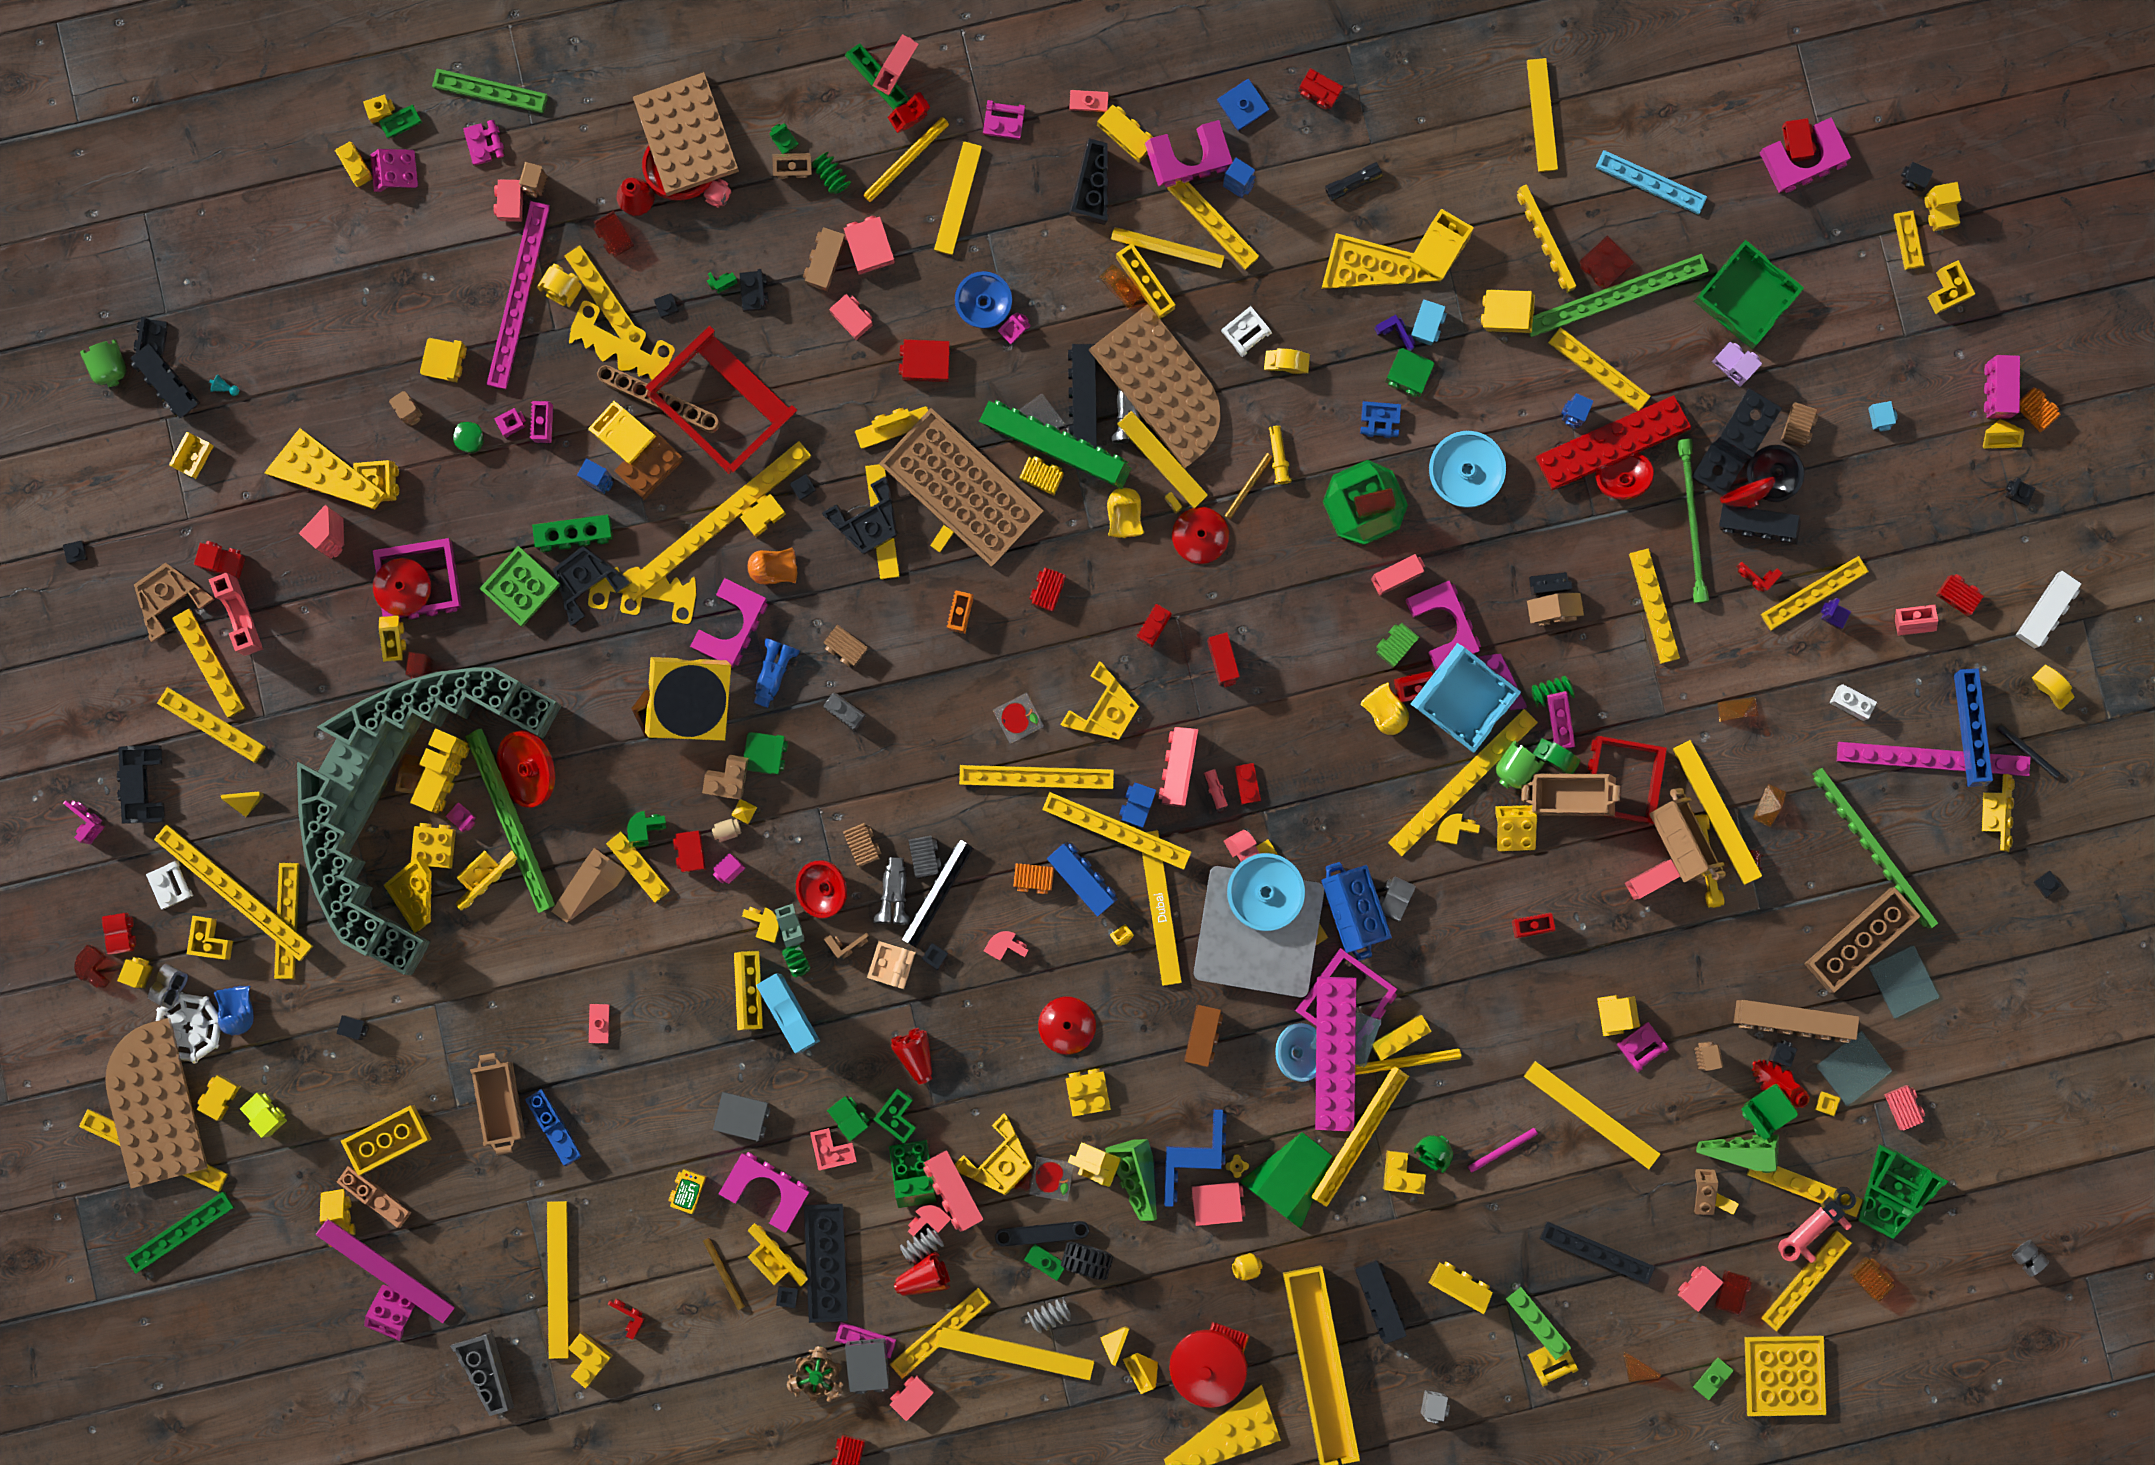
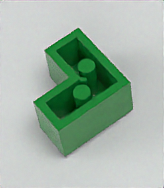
(891, 1116)
(848, 1117)

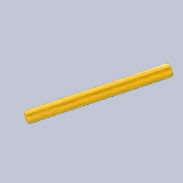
(905, 160)
(1409, 1061)

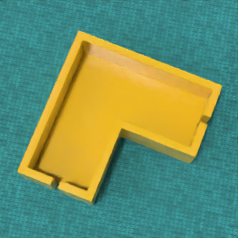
(439, 771)

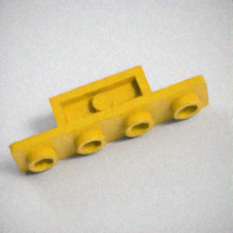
(889, 426)
(1998, 812)
(481, 874)
(772, 1260)

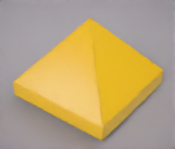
(744, 811)
(1122, 935)

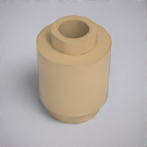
(726, 830)

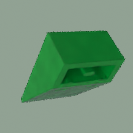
(909, 1178)

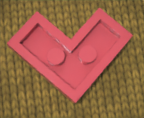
(828, 1155)

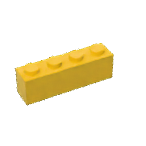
(1145, 281)
(747, 994)

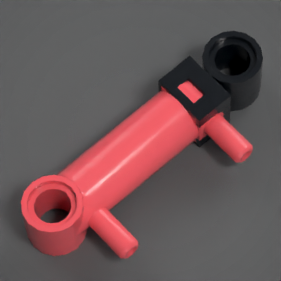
(1829, 1212)

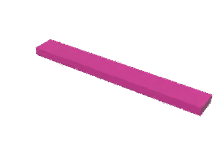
(385, 1270)

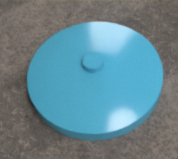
(1467, 469)
(1265, 892)

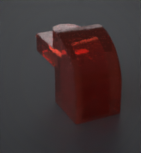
(87, 964)

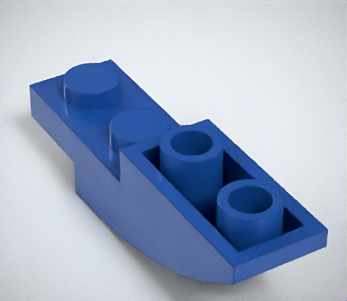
(553, 1127)

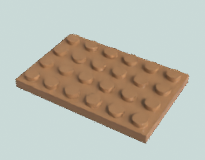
(685, 134)

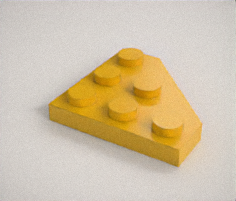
(412, 893)

